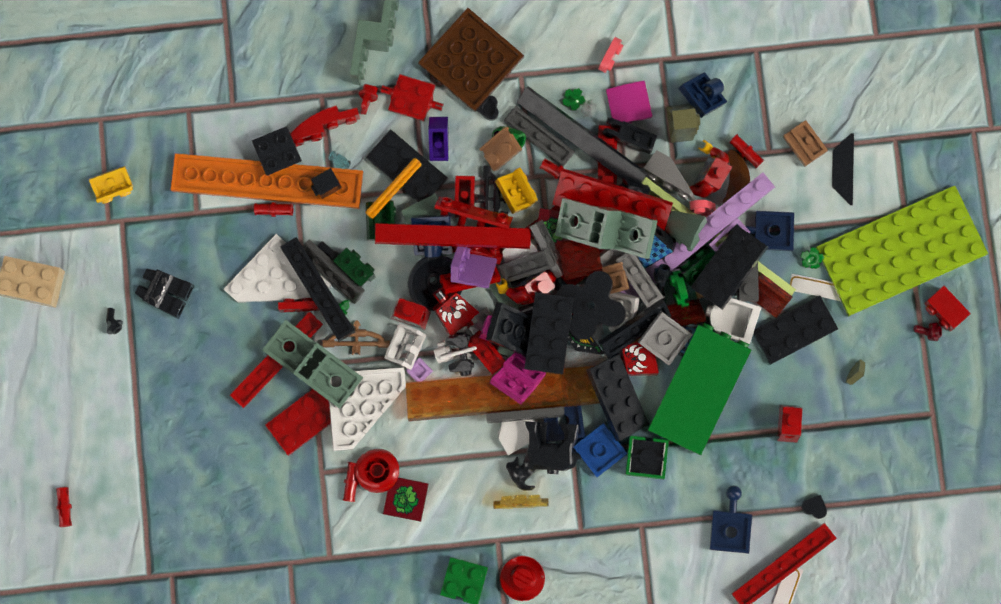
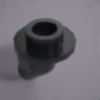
(113, 326)

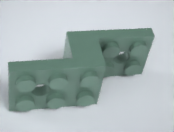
(372, 36)
(606, 228)
(312, 364)

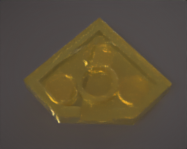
(520, 501)

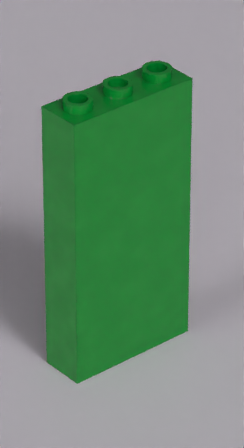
(700, 388)

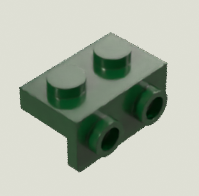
(385, 216)
(351, 264)
(693, 266)

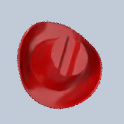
(377, 470)
(522, 578)

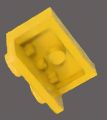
(111, 184)
(516, 191)

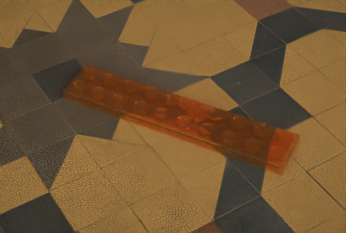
(479, 397)

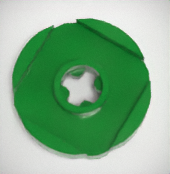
(679, 287)

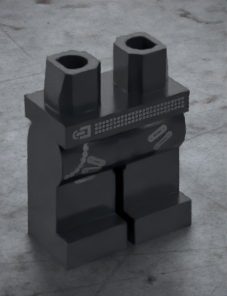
(159, 289)

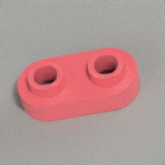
(614, 48)
(702, 207)

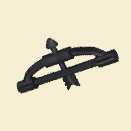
(496, 193)

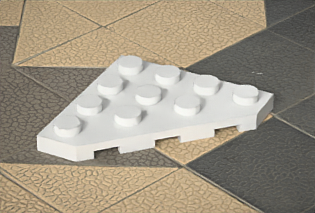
(268, 277)
(364, 405)

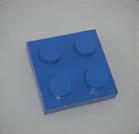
(600, 450)

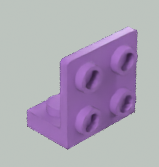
(472, 268)

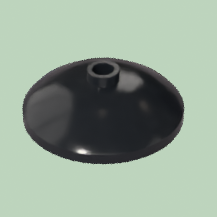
(419, 283)

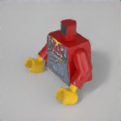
(713, 172)
(525, 291)

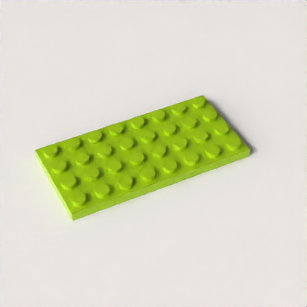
(902, 250)

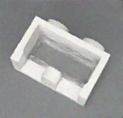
(405, 346)

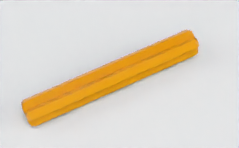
(393, 188)

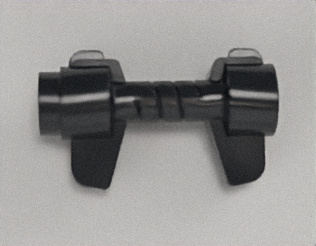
(661, 275)
(463, 365)

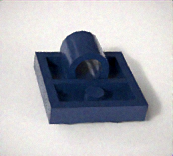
(704, 94)
(432, 251)

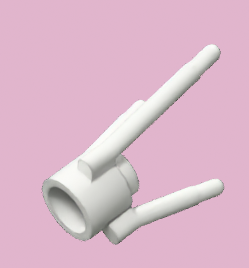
(445, 354)

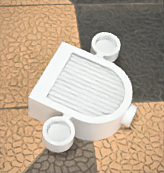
(735, 319)

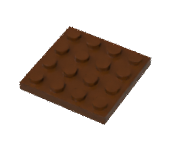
(471, 59)

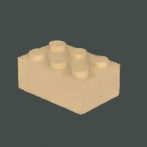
(30, 281)

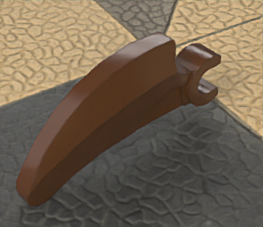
(739, 175)

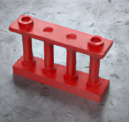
(483, 216)

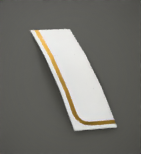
(814, 287)
(788, 588)

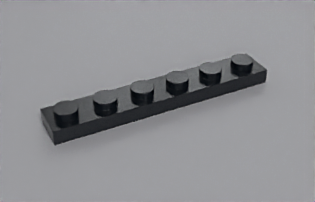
(317, 289)

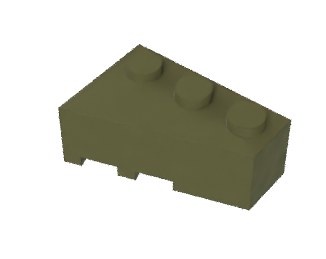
(682, 122)

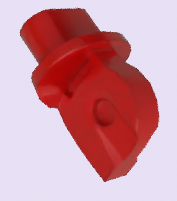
(368, 94)

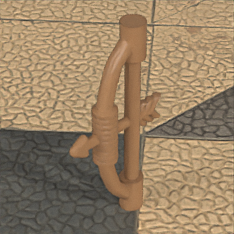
(382, 343)

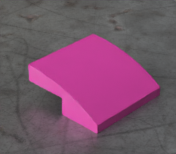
(629, 102)
(516, 380)

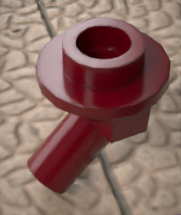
(933, 332)

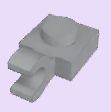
(478, 321)

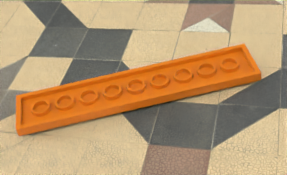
(249, 181)

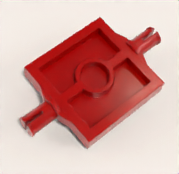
(412, 97)

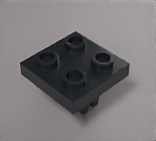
(276, 150)

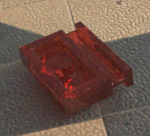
(772, 296)
(687, 315)

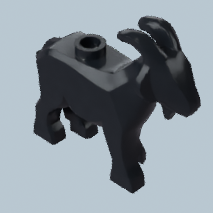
(544, 455)

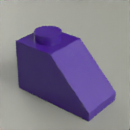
(438, 139)

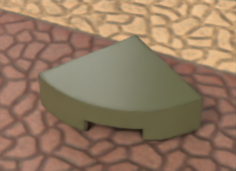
(856, 372)

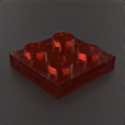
(578, 259)

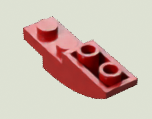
(314, 126)

